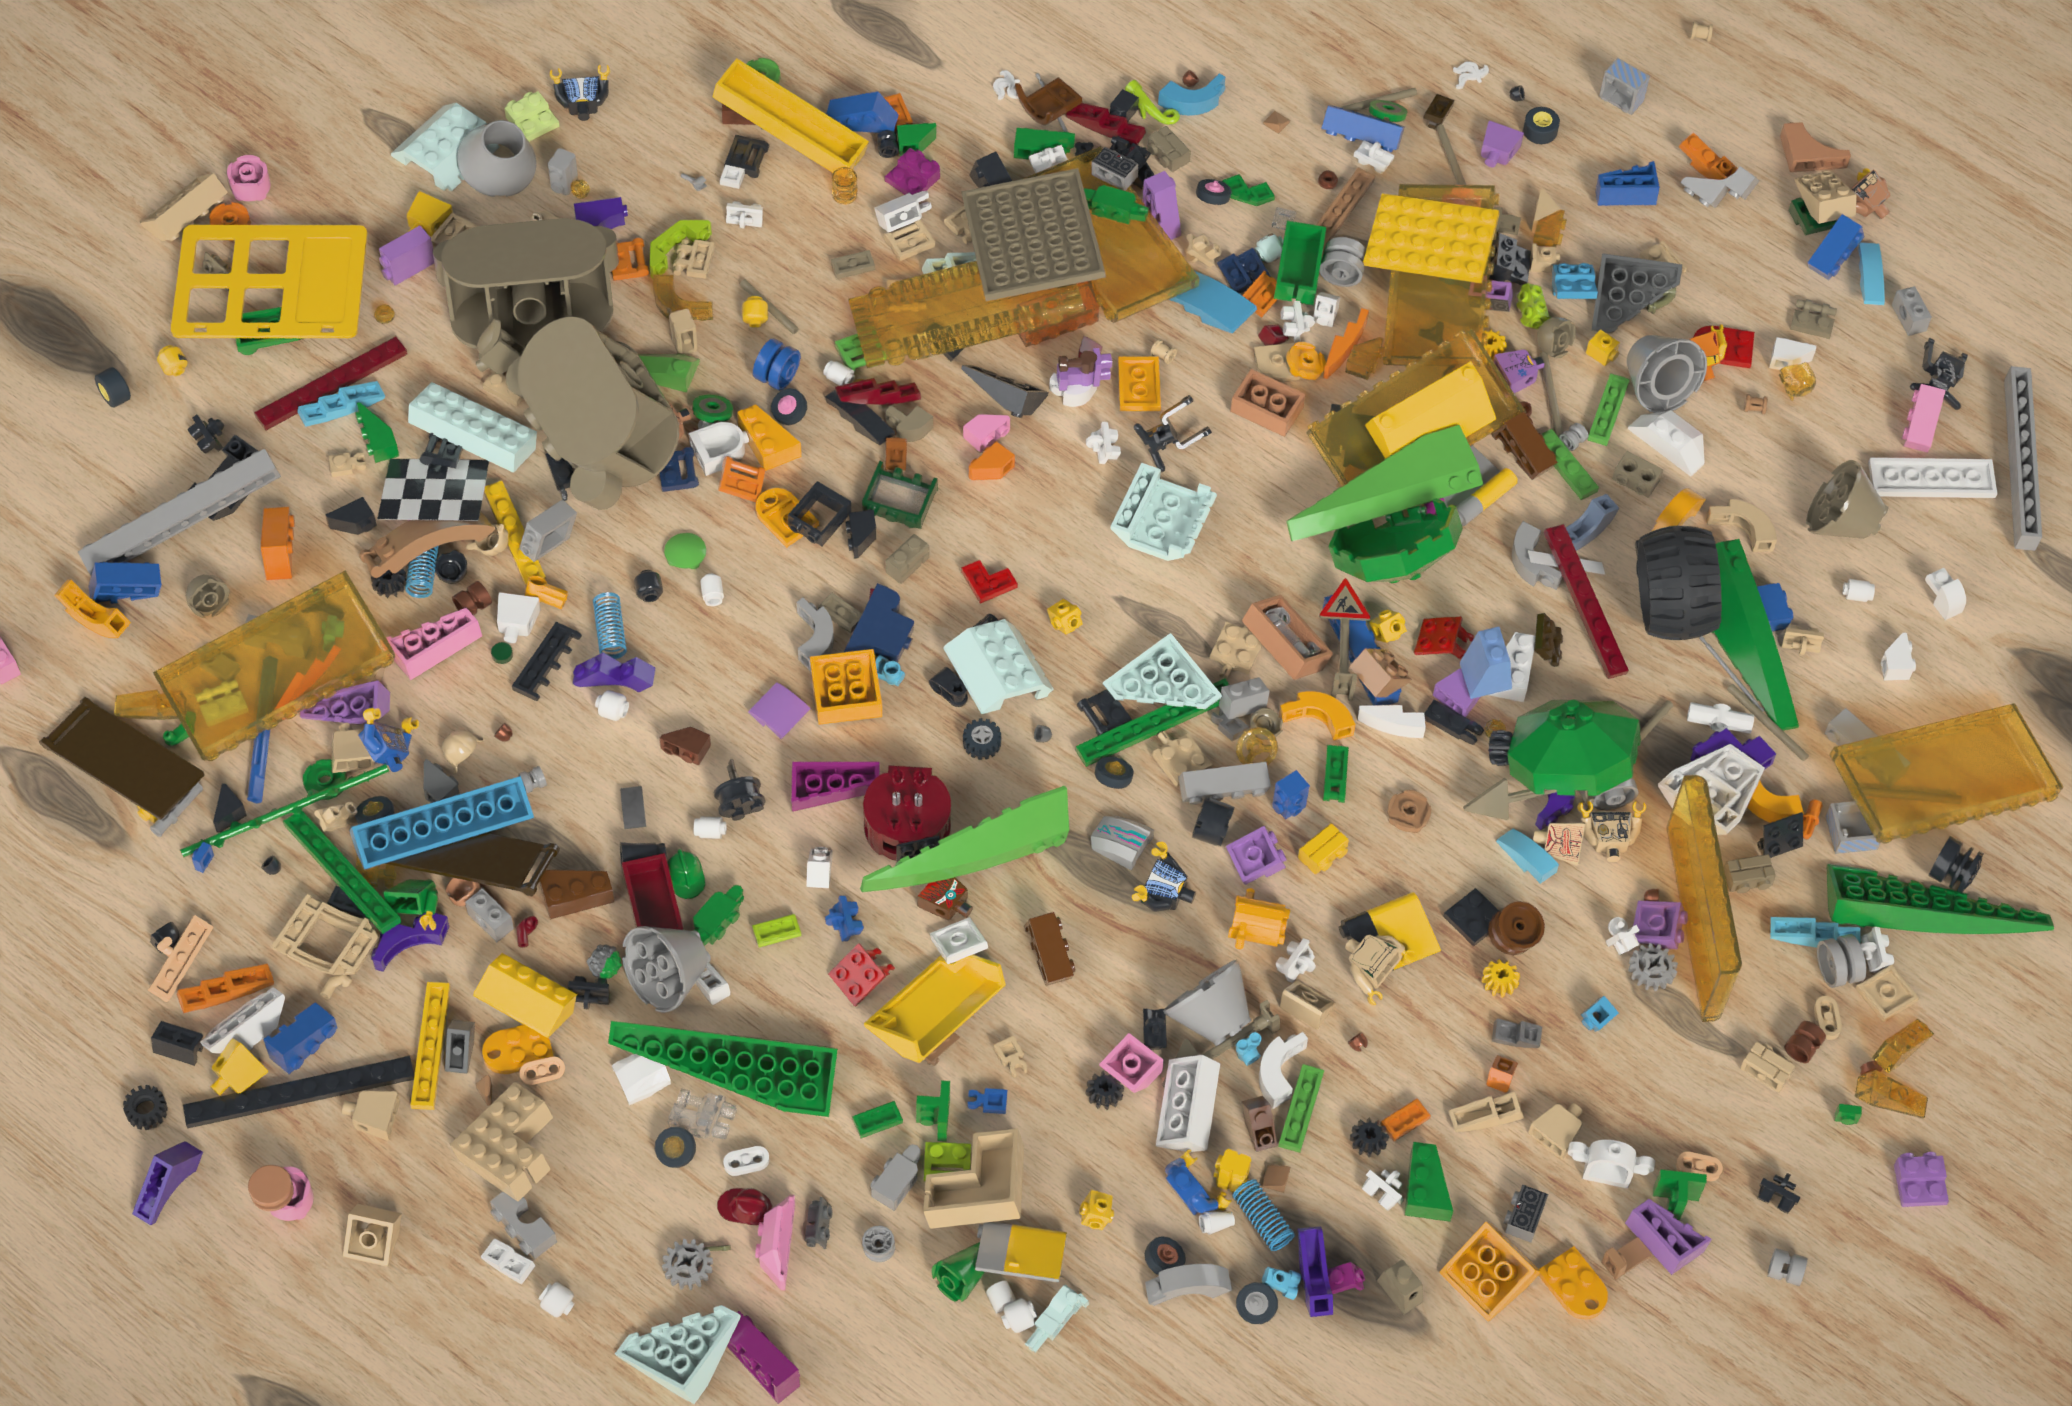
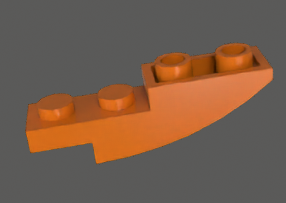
(1705, 160)

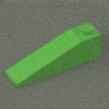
(671, 370)

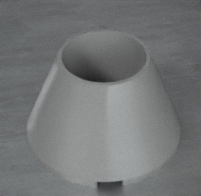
(491, 173)
(1665, 371)

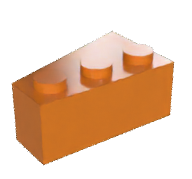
(277, 542)

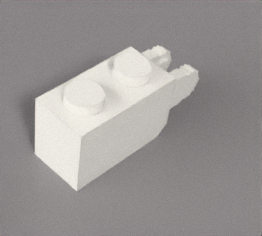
(902, 211)

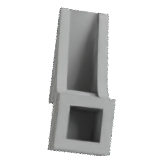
(1713, 191)

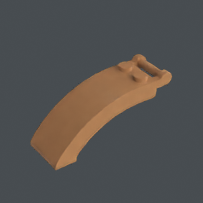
(417, 537)

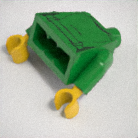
(414, 898)

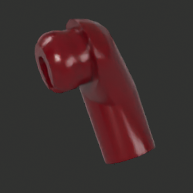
(524, 929)

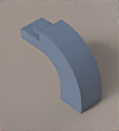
(1593, 521)

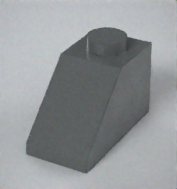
(459, 1046)

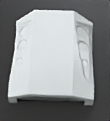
(640, 1077)

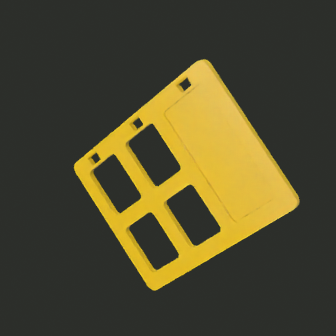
(319, 281)

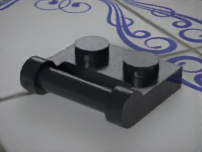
(741, 151)
(447, 455)
(1109, 709)

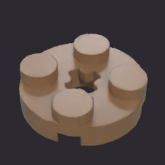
(1409, 822)

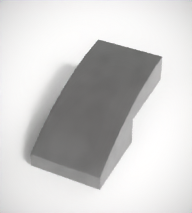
(633, 807)
(1517, 1035)

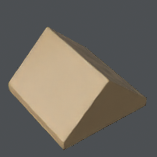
(1306, 1004)

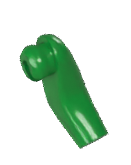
(176, 736)

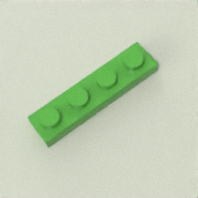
(1608, 409)
(1569, 467)
(1301, 1108)

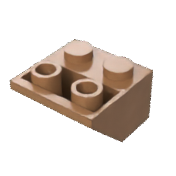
(1380, 672)

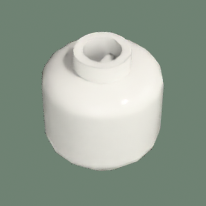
(612, 705)
(556, 1299)
(1019, 1315)

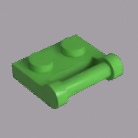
(850, 348)

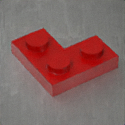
(985, 585)

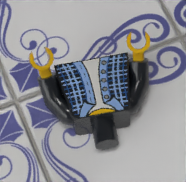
(582, 94)
(1165, 883)

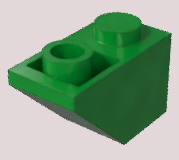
(915, 136)

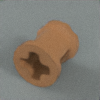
(1750, 404)

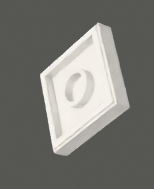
(958, 940)

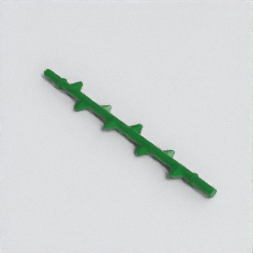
(295, 808)

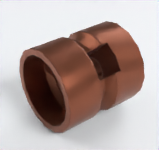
(474, 598)
(1805, 1042)

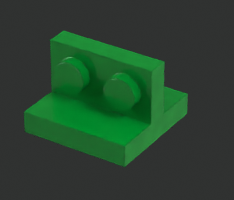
(935, 1110)
(1679, 1188)

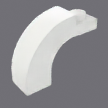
(1271, 1080)

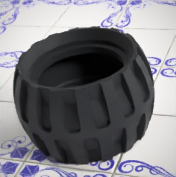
(1679, 582)

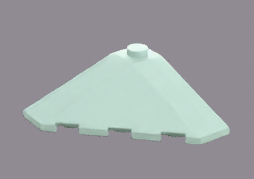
(1163, 676)
(682, 1354)

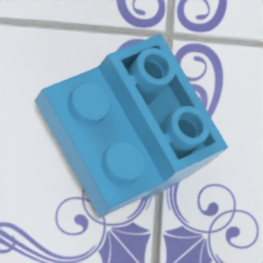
(1574, 281)

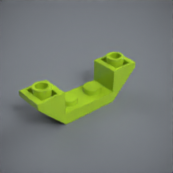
(675, 234)

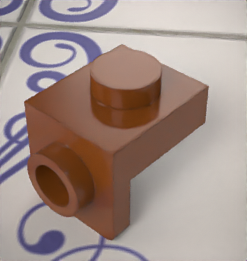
(896, 453)

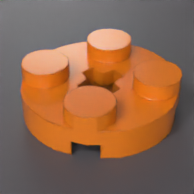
(235, 210)

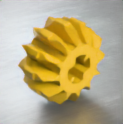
(1496, 343)
(1507, 973)

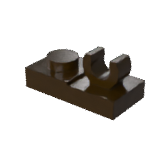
(1438, 110)

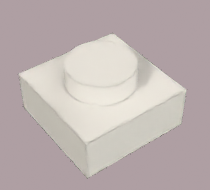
(732, 176)

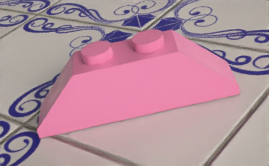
(776, 1241)

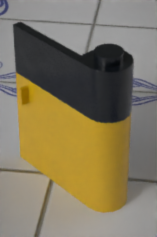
(1399, 918)

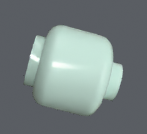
(1269, 248)

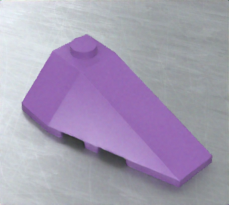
(350, 703)

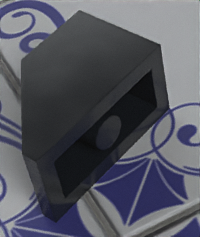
(352, 518)

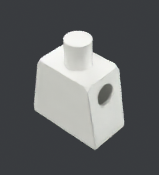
(516, 615)

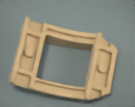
(302, 923)

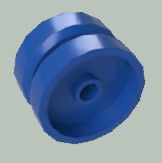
(776, 364)

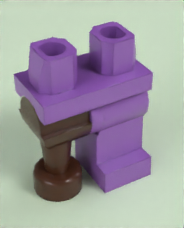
(1085, 370)

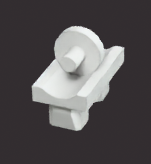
(1374, 156)
(1047, 158)
(744, 214)
(1299, 321)
(1101, 443)
(1623, 938)
(1874, 950)
(1300, 960)
(1390, 1197)

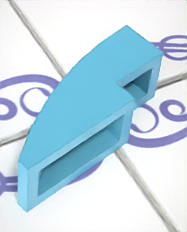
(1528, 855)

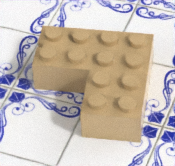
(498, 1141)
(986, 1191)

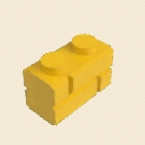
(1323, 849)
(1232, 1170)

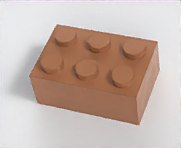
(1267, 402)

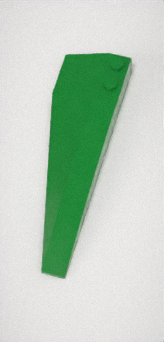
(1749, 638)
(1877, 901)
(766, 1070)

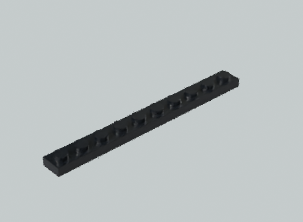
(298, 1092)

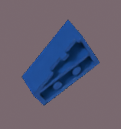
(863, 112)
(1628, 187)
(1836, 247)
(123, 581)
(300, 1038)

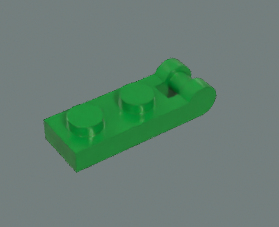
(1335, 773)

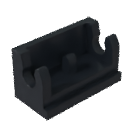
(177, 1043)

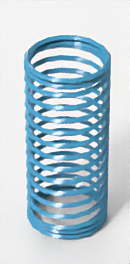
(418, 581)
(603, 608)
(1248, 1192)

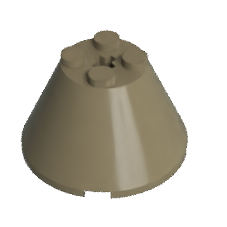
(1846, 505)

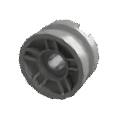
(881, 1234)

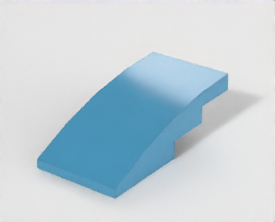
(1216, 304)

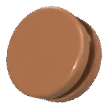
(270, 1188)

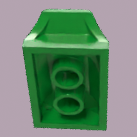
(249, 346)

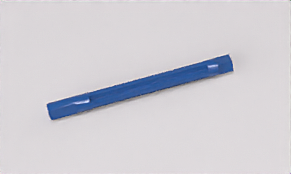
(258, 767)

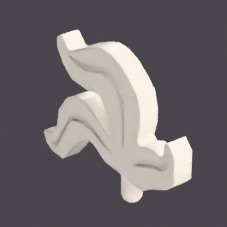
(1474, 73)
(1007, 81)

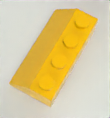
(525, 995)

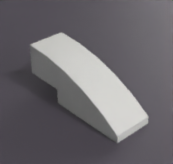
(1393, 720)

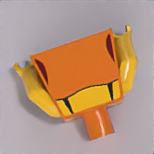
(1714, 347)

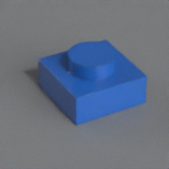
(202, 857)

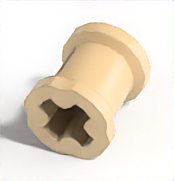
(1701, 31)
(1163, 351)

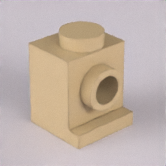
(1543, 258)

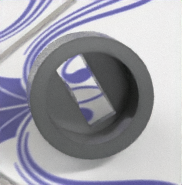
(1042, 733)

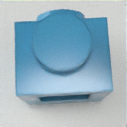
(1605, 1011)

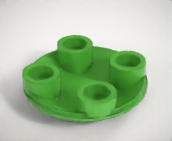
(685, 551)

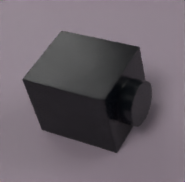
(1124, 105)

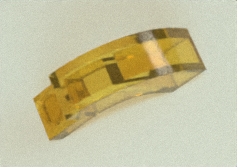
(669, 301)

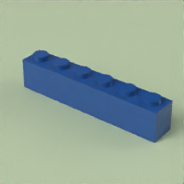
(1360, 639)

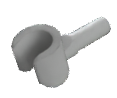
(697, 183)

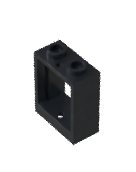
(828, 498)

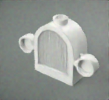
(715, 442)
(1610, 1162)

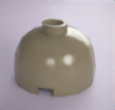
(1555, 336)
(207, 595)

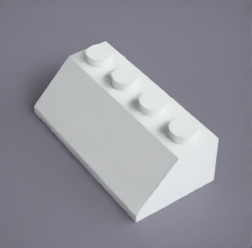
(1188, 1103)

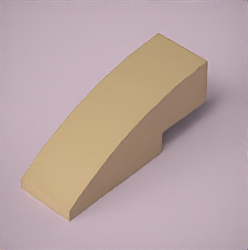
(1486, 1113)

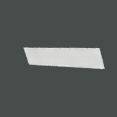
(1548, 559)

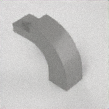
(1527, 539)
(822, 640)
(1188, 1279)

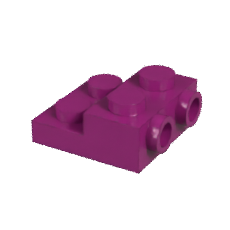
(913, 173)

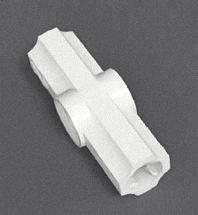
(1720, 717)

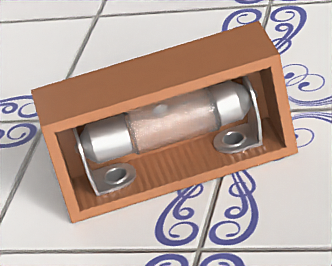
(1287, 639)

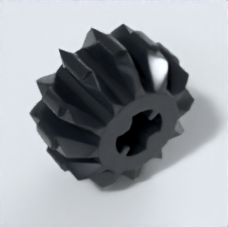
(389, 583)
(1499, 747)
(1097, 1095)
(1360, 1137)

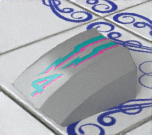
(1121, 840)

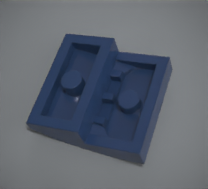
(1242, 269)

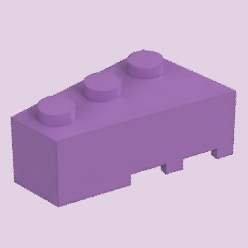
(1161, 199)
(1665, 1236)

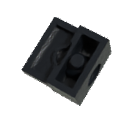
(1510, 261)

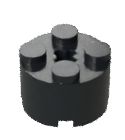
(1213, 821)

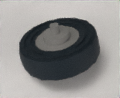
(1257, 1303)

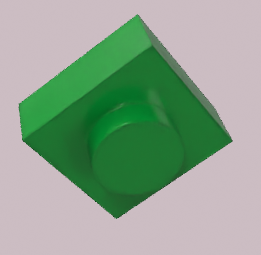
(1848, 1114)

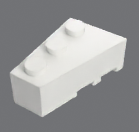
(1520, 653)

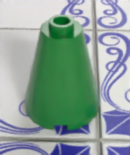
(958, 1273)

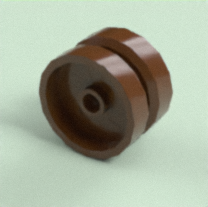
(1516, 928)

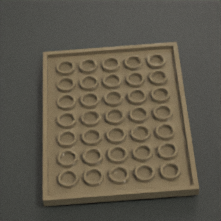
(1032, 234)

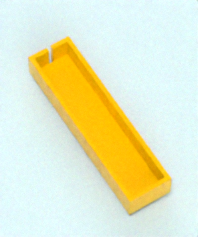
(789, 117)

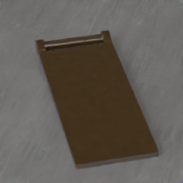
(123, 759)
(487, 861)

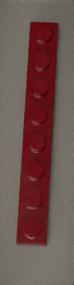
(331, 382)
(1586, 601)

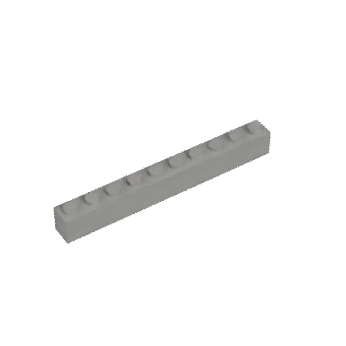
(2023, 458)
(182, 511)

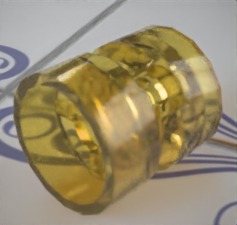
(844, 185)

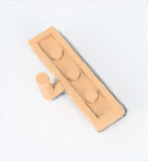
(179, 957)

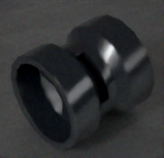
(887, 144)

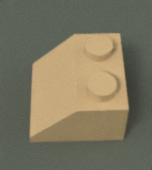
(371, 1234)

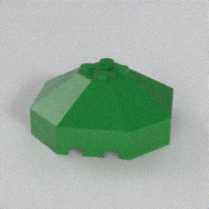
(1399, 547)
(1577, 753)

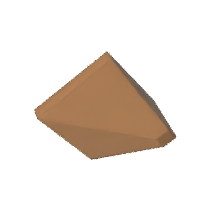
(1276, 122)
(484, 1088)

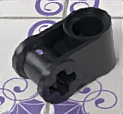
(949, 687)

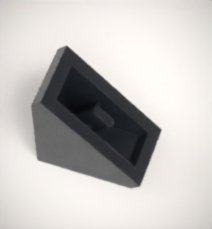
(228, 809)

